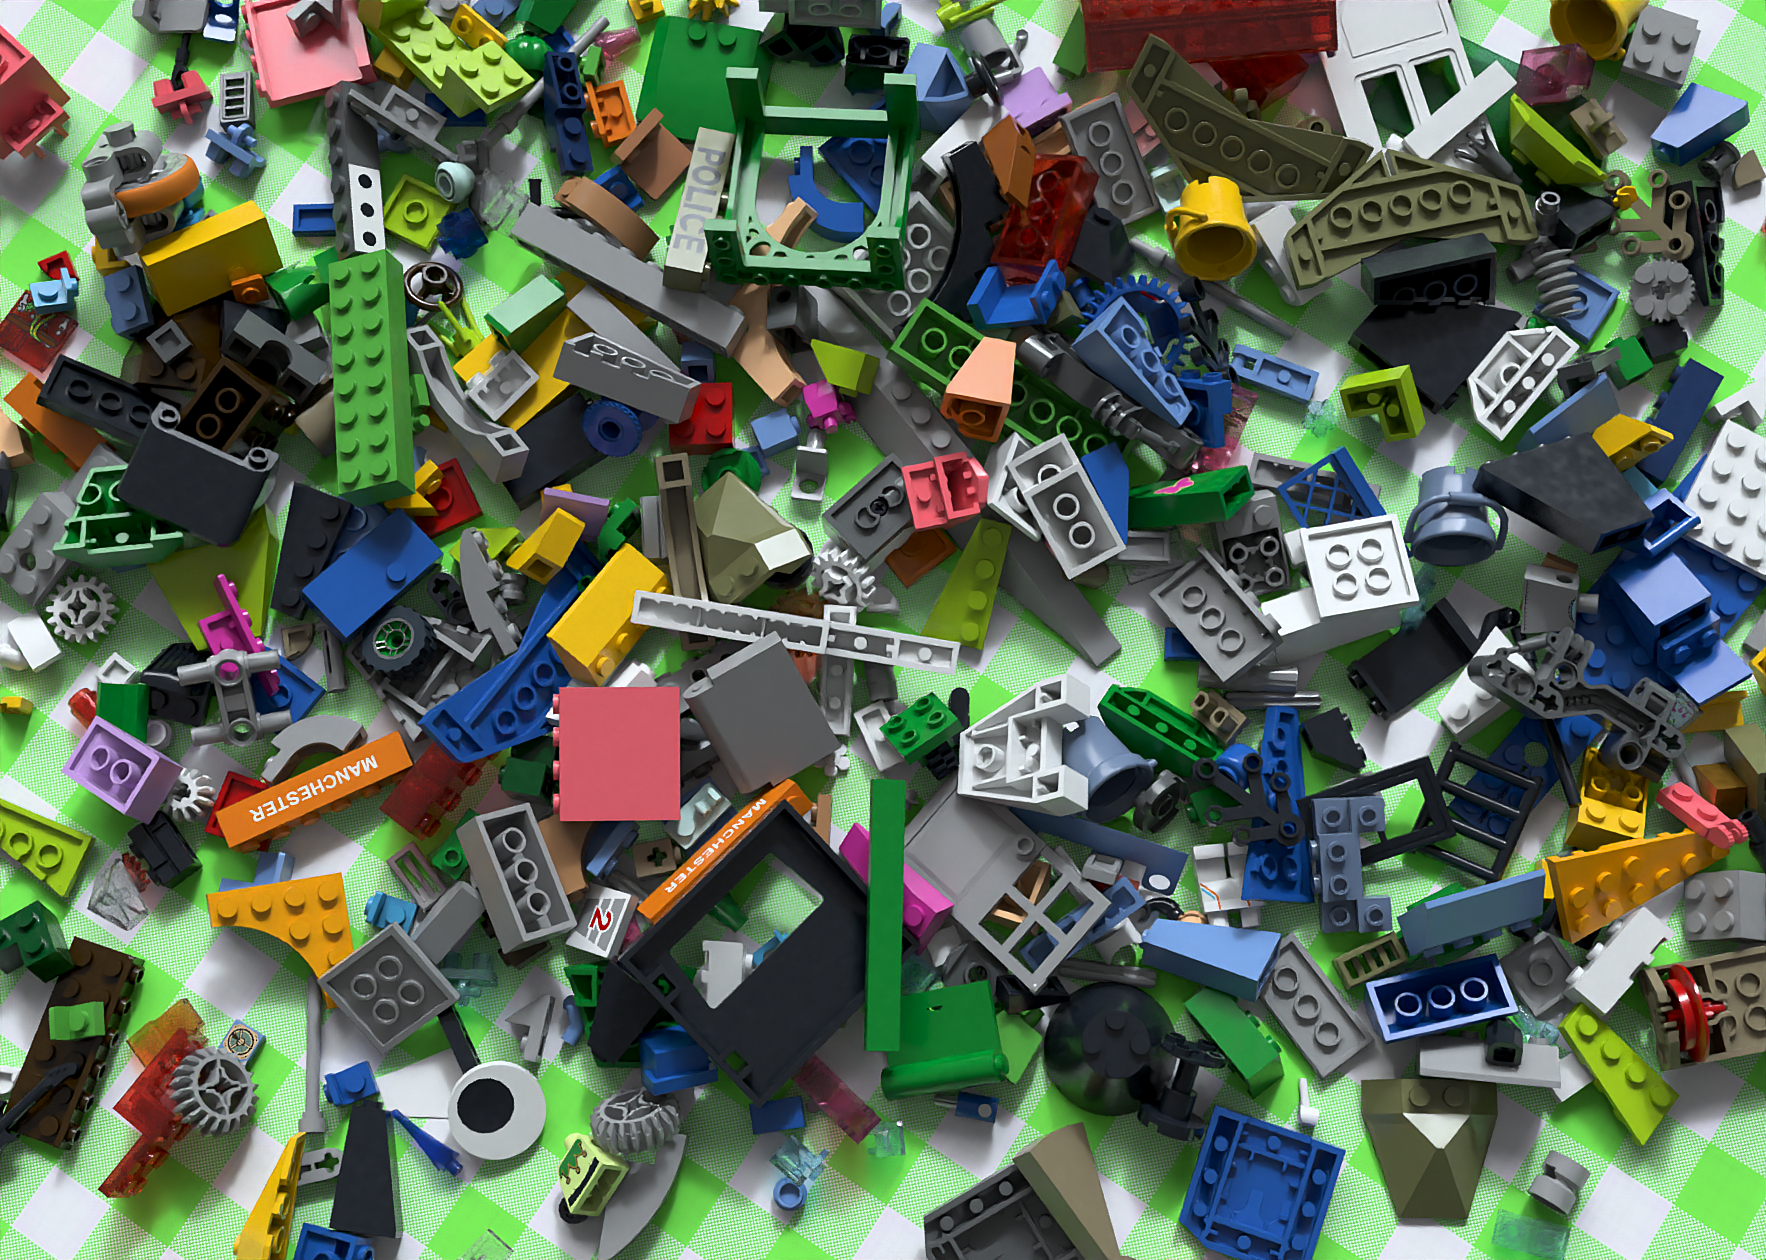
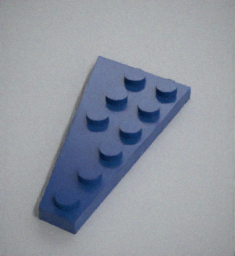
(1271, 869)

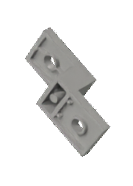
(40, 531)

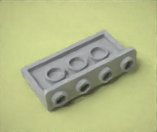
(1218, 616)

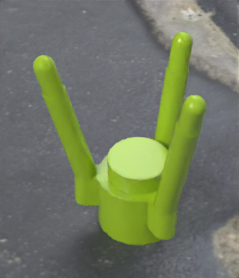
(953, 16)
(464, 339)

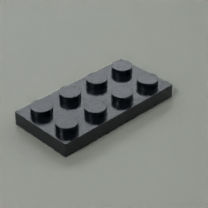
(99, 399)

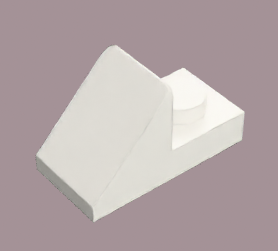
(1748, 402)

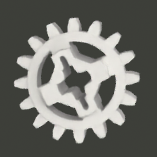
(843, 579)
(90, 620)

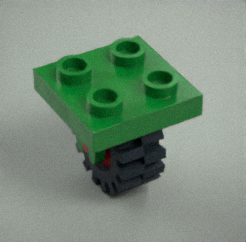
(925, 735)

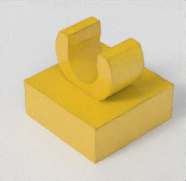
(646, 10)

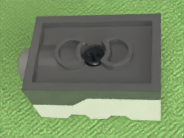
(872, 515)

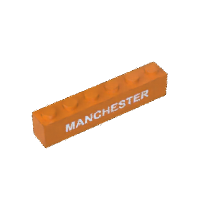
(315, 793)
(716, 846)

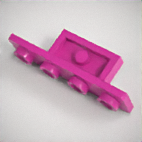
(232, 631)

